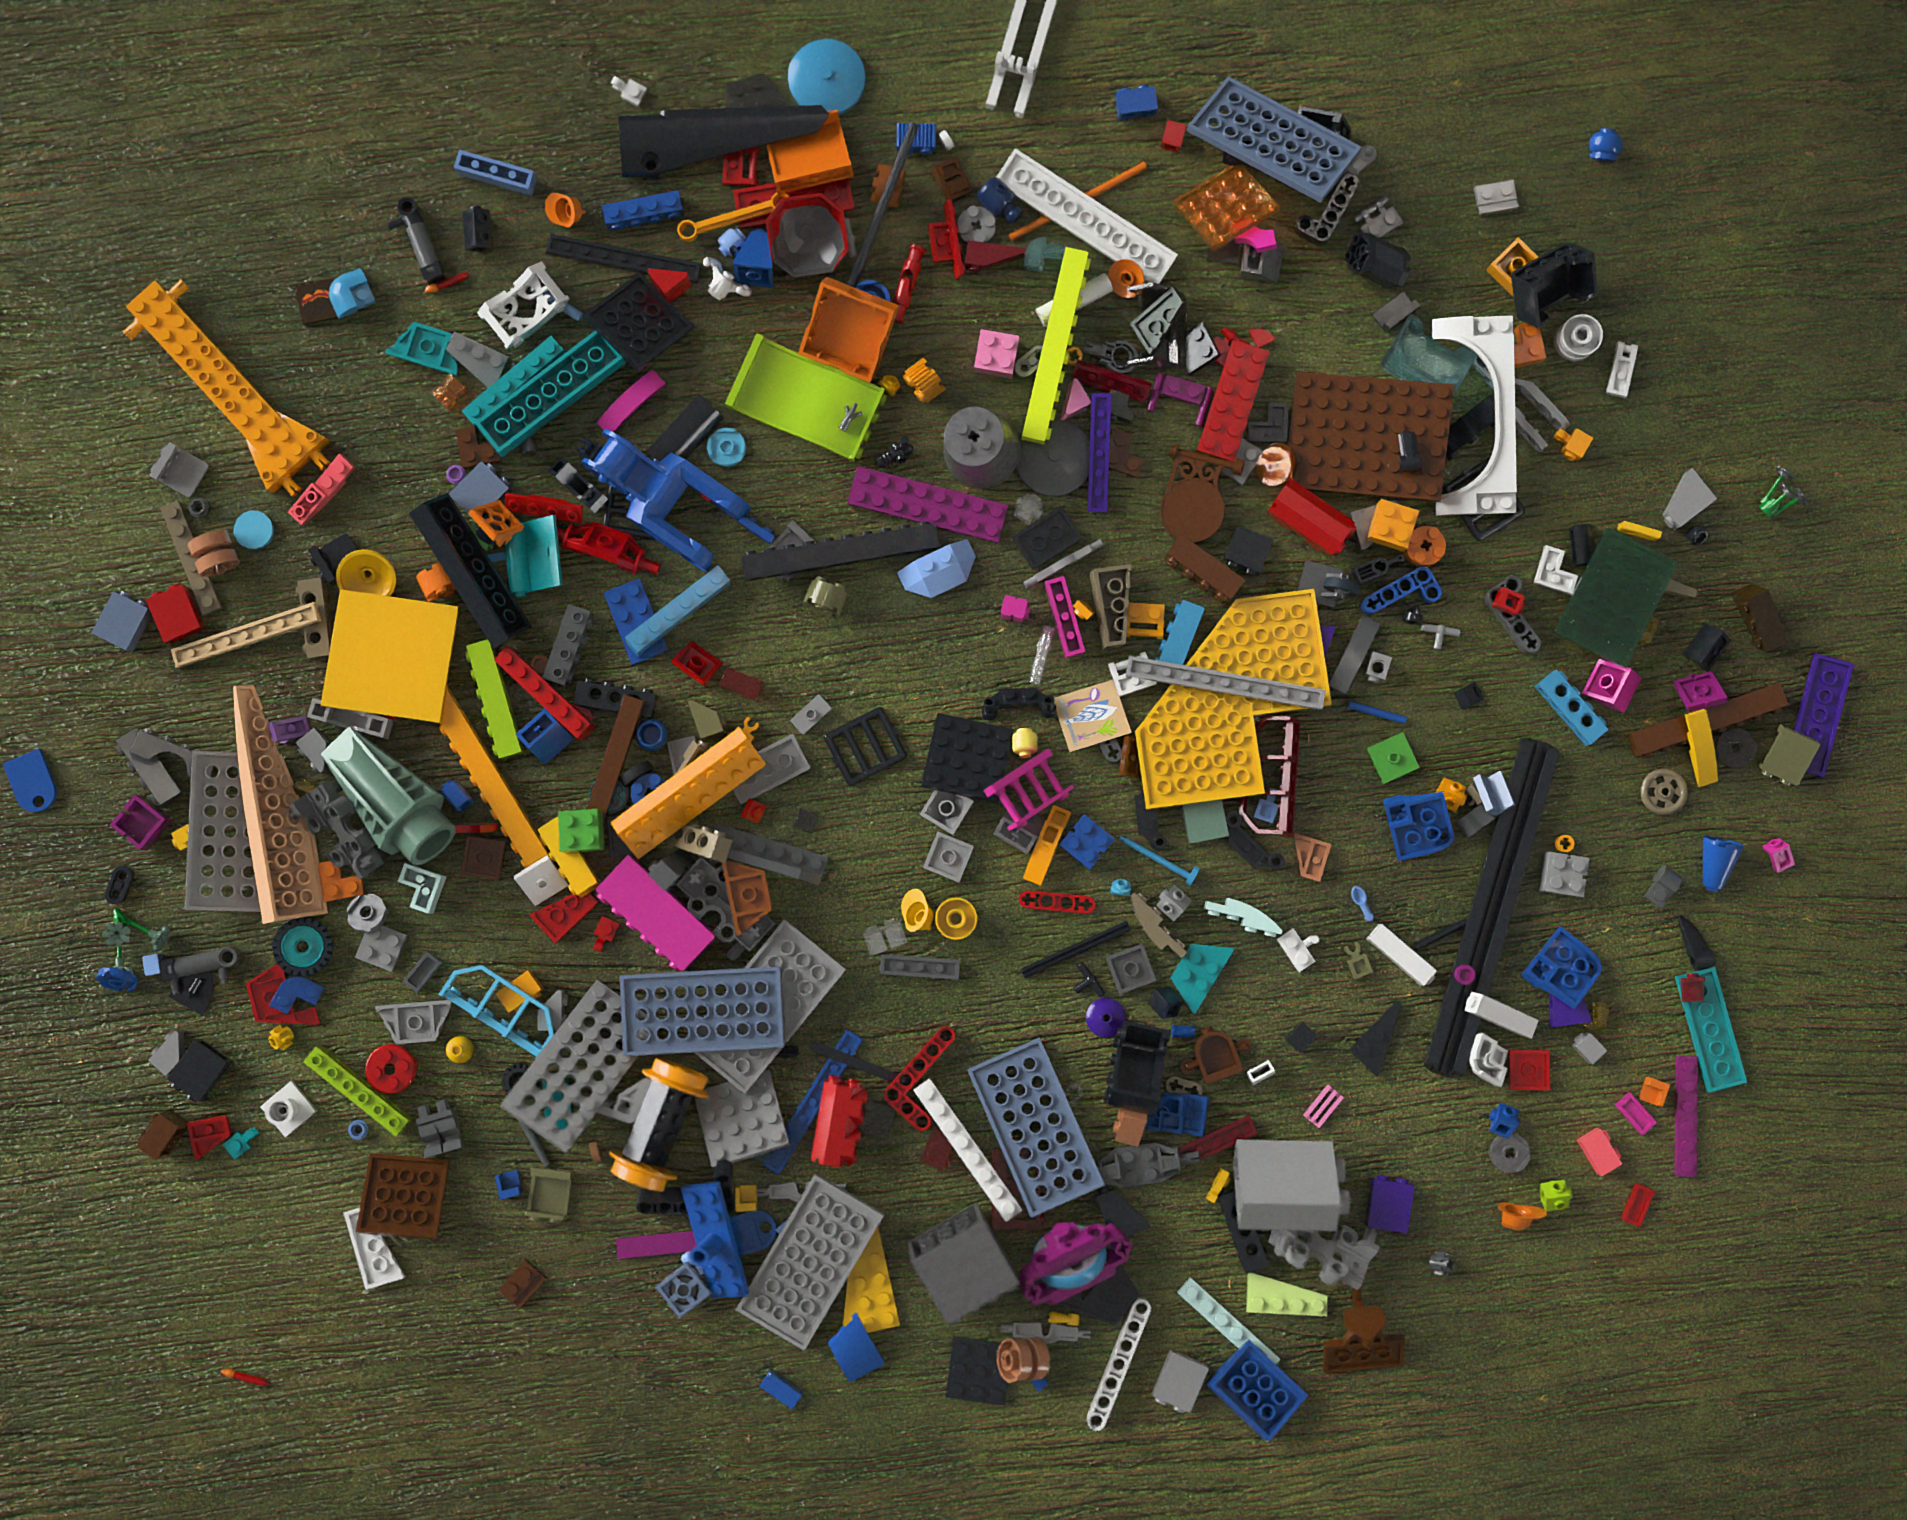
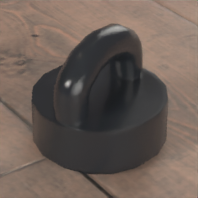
(1697, 535)
(1413, 618)

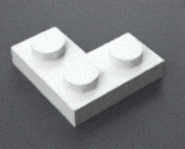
(1550, 576)

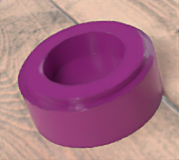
(1464, 974)

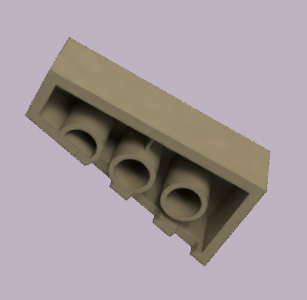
(1111, 603)

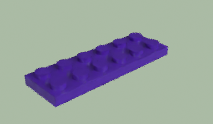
(1823, 706)

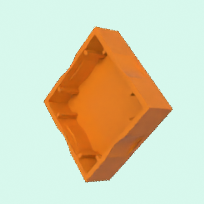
(848, 329)

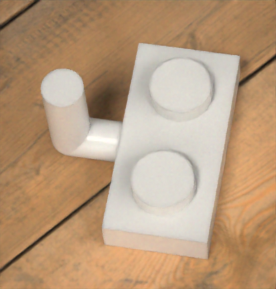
(1297, 949)

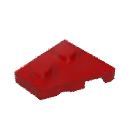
(208, 1133)

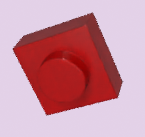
(753, 811)

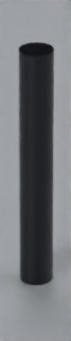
(1440, 934)

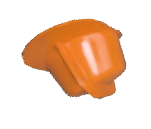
(563, 209)
(1519, 1216)

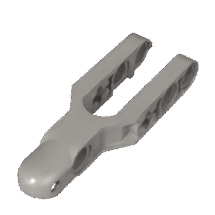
(1538, 399)

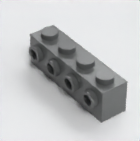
(568, 645)
(151, 772)

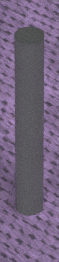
(535, 1143)

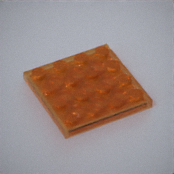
(1226, 206)

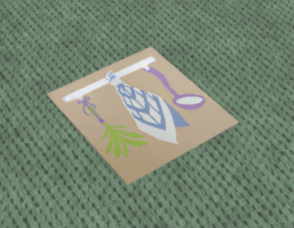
(1091, 715)

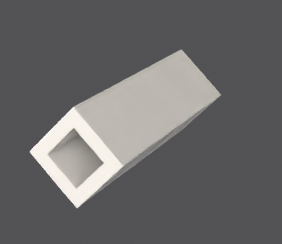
(1402, 955)
(1501, 1015)

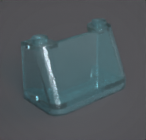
(1425, 360)

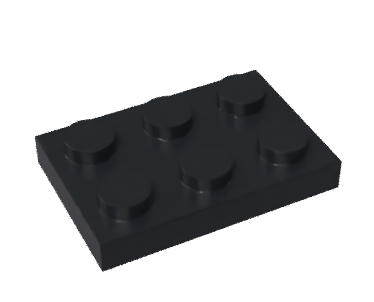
(1046, 538)

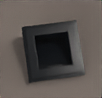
(1468, 695)

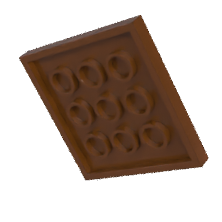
(403, 1196)

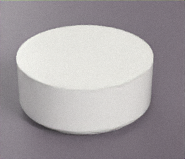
(945, 140)

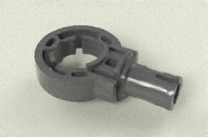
(1109, 347)

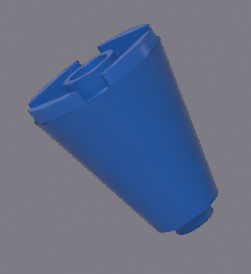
(1718, 861)

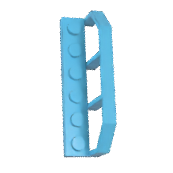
(487, 1015)

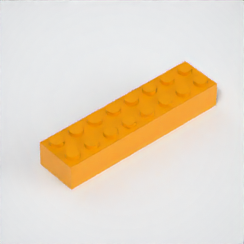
(688, 793)

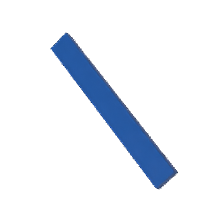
(810, 1104)

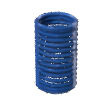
(1177, 1031)

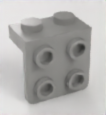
(179, 470)

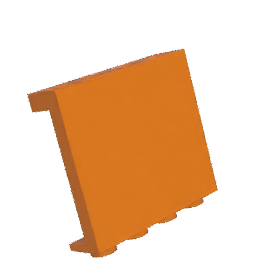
(811, 158)

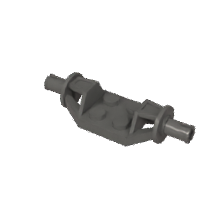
(1142, 1164)

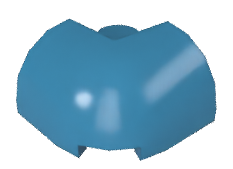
(350, 293)

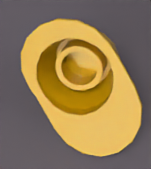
(916, 911)

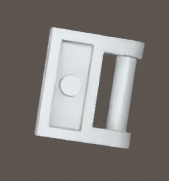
(1128, 685)

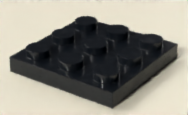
(975, 1372)

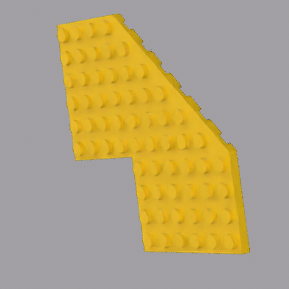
(1205, 741)

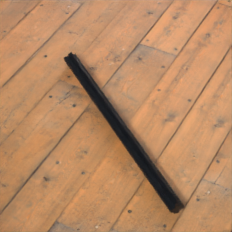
(883, 204)

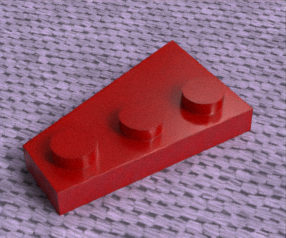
(563, 915)

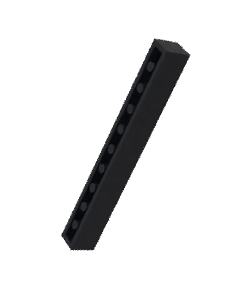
(839, 552)

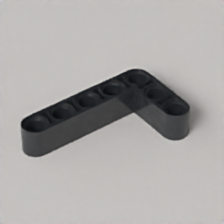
(671, 1198)

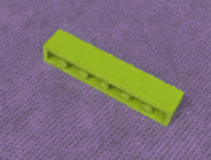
(495, 700)

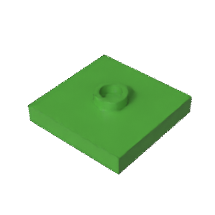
(1393, 758)

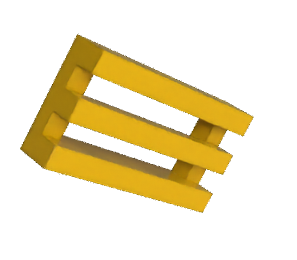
(1639, 531)

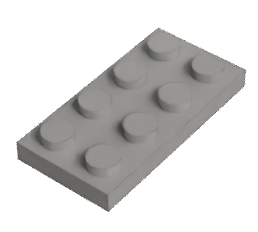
(783, 763)

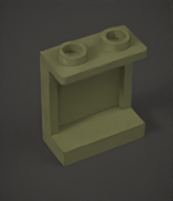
(1789, 756)
(549, 1193)

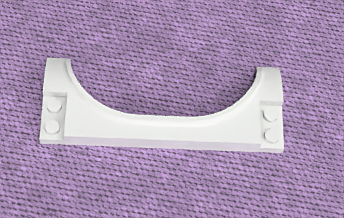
(1494, 343)

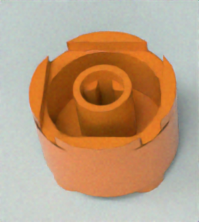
(1435, 542)
(435, 583)

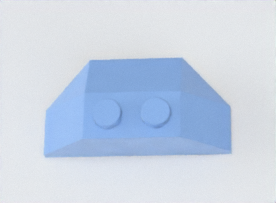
(939, 570)

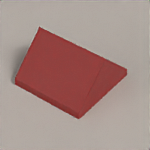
(669, 282)
(697, 663)

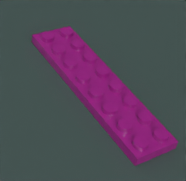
(927, 502)

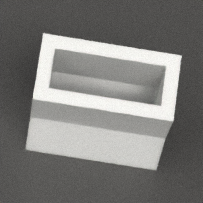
(1262, 1077)

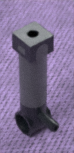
(420, 240)

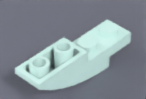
(1251, 917)

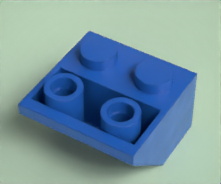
(545, 736)

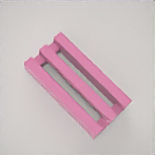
(1333, 1093)

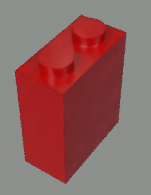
(175, 613)

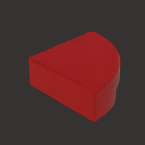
(1261, 337)

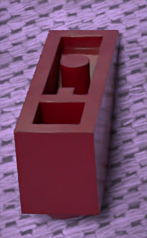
(987, 255)

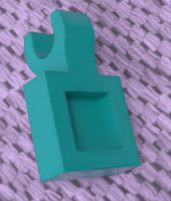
(239, 1142)

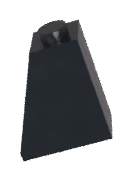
(1120, 1212)

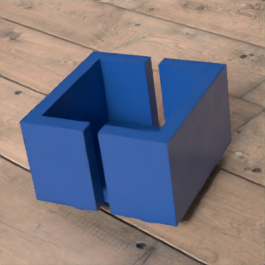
(1086, 842)

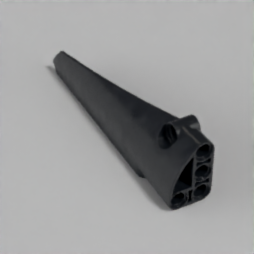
(697, 135)

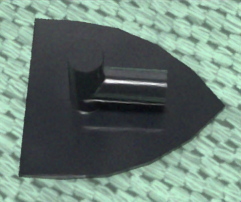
(195, 992)

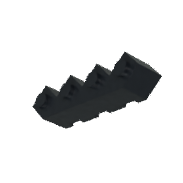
(1470, 425)

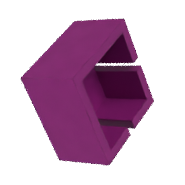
(145, 822)

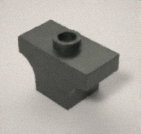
(1119, 407)

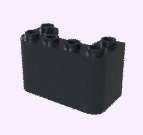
(1552, 278)
(1137, 1067)

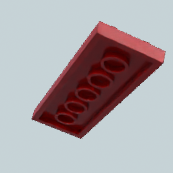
(836, 191)
(1233, 401)

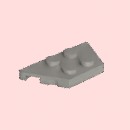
(415, 1021)

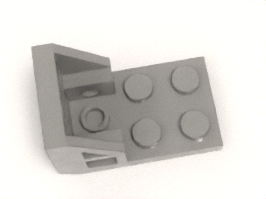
(633, 1095)

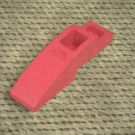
(323, 490)

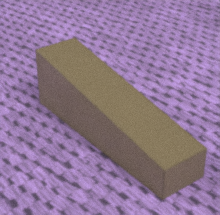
(1681, 590)

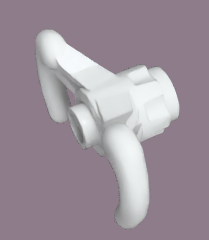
(723, 281)

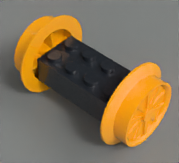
(658, 1124)

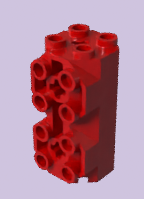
(1311, 518)
(838, 1121)

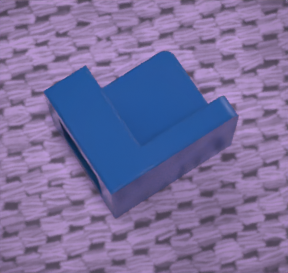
(508, 1184)

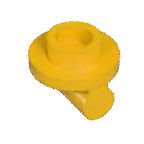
(890, 384)

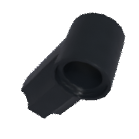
(1409, 456)

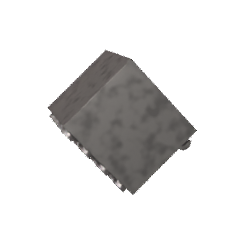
(962, 1264)

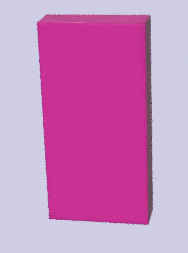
(1635, 1113)

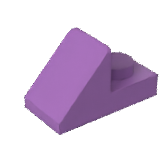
(289, 729)

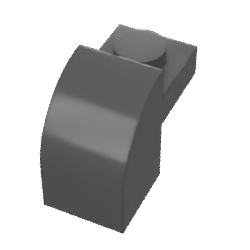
(1664, 885)

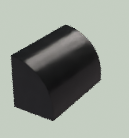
(1581, 543)

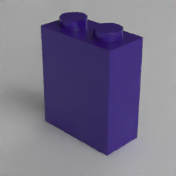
(1389, 1204)

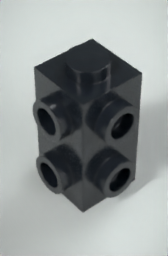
(477, 229)

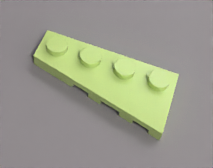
(1279, 1297)

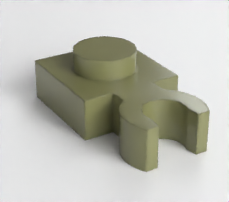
(1358, 964)

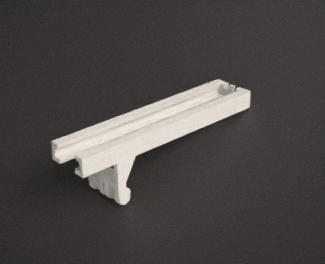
(1006, 63)

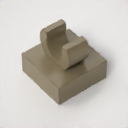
(1473, 791)

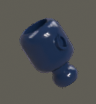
(999, 199)

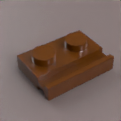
(522, 1283)

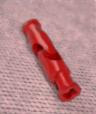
(903, 293)

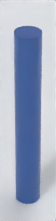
(1377, 712)

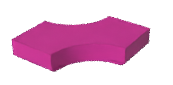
(1260, 239)

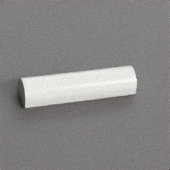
(1093, 290)

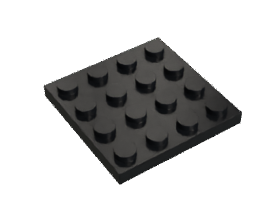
(638, 322)
(966, 757)

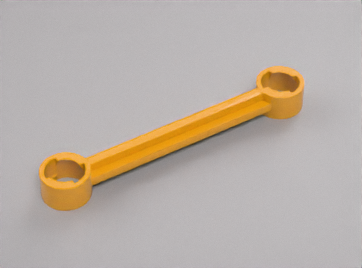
(729, 218)

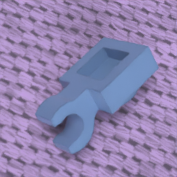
(1266, 808)

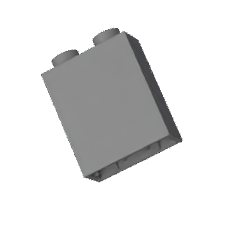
(1288, 1185)

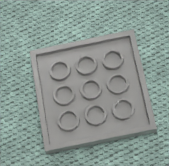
(741, 1123)

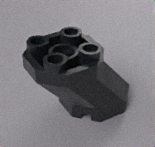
(1378, 260)

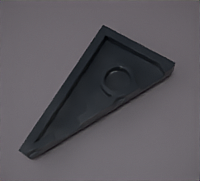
(1374, 1042)

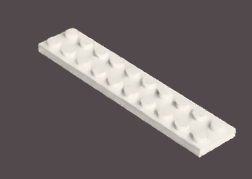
(1084, 216)

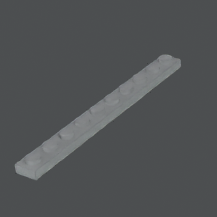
(1225, 683)

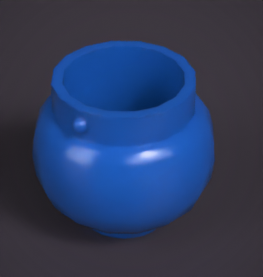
(1605, 145)
(651, 735)

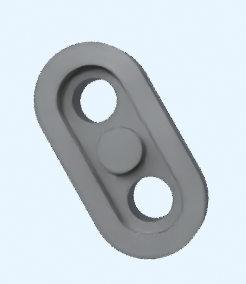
(1030, 361)

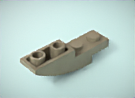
(1149, 920)

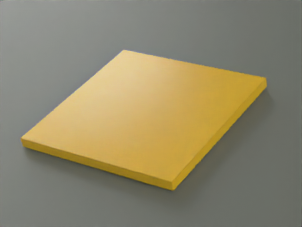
(390, 656)

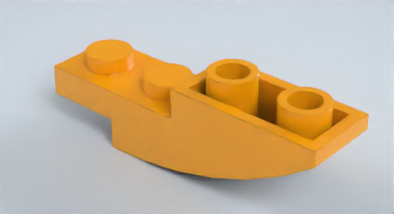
(1046, 845)

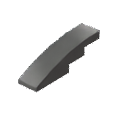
(1353, 655)

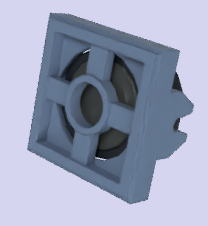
(684, 1288)

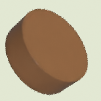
(595, 1153)

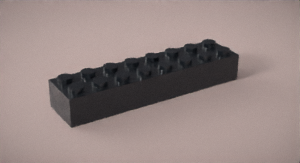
(470, 570)

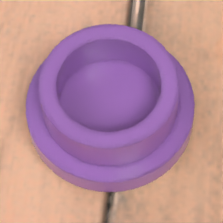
(455, 474)

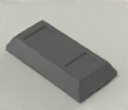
(422, 972)

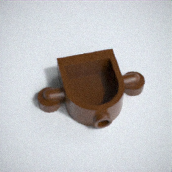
(1216, 1055)

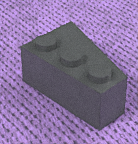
(671, 869)

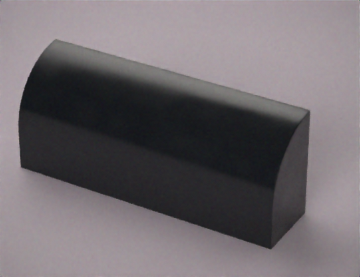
(687, 430)

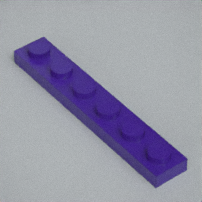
(1099, 452)

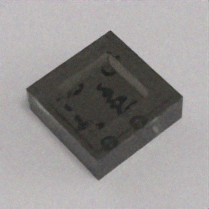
(806, 821)

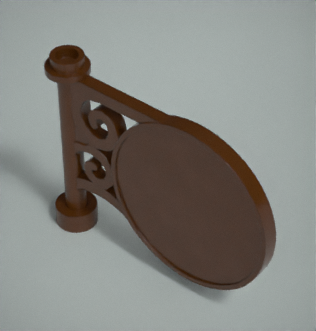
(1194, 504)

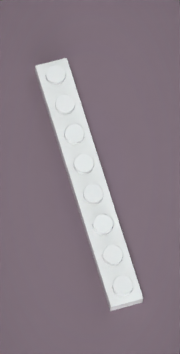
(967, 1150)

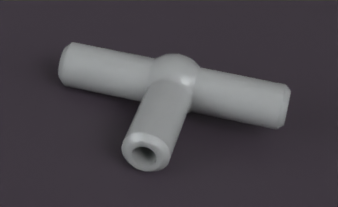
(852, 253)
(1440, 631)

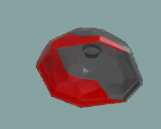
(807, 234)

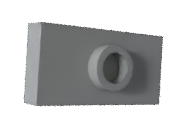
(811, 714)

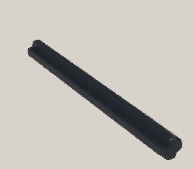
(1075, 949)

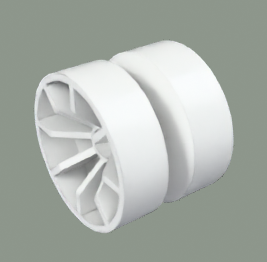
(1578, 337)

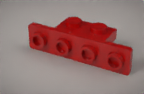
(945, 241)
(544, 507)

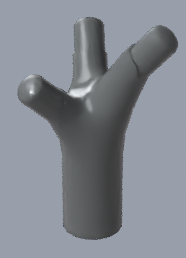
(849, 416)

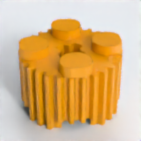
(924, 381)

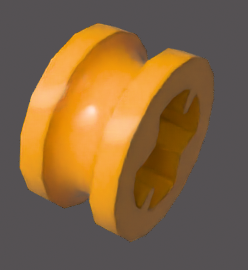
(1079, 355)
(1569, 839)

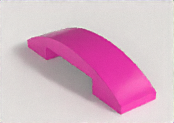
(630, 401)

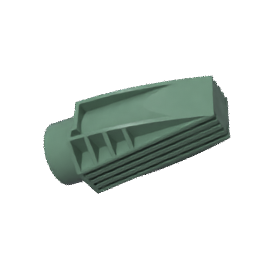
(389, 798)

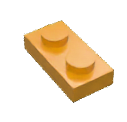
(1083, 610)

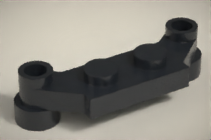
(1018, 698)
(1147, 822)
(1247, 847)

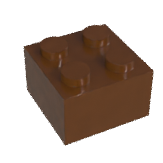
(162, 1134)

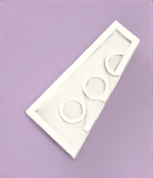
(373, 1255)

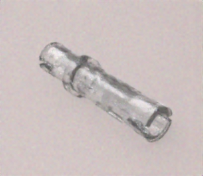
(1044, 646)

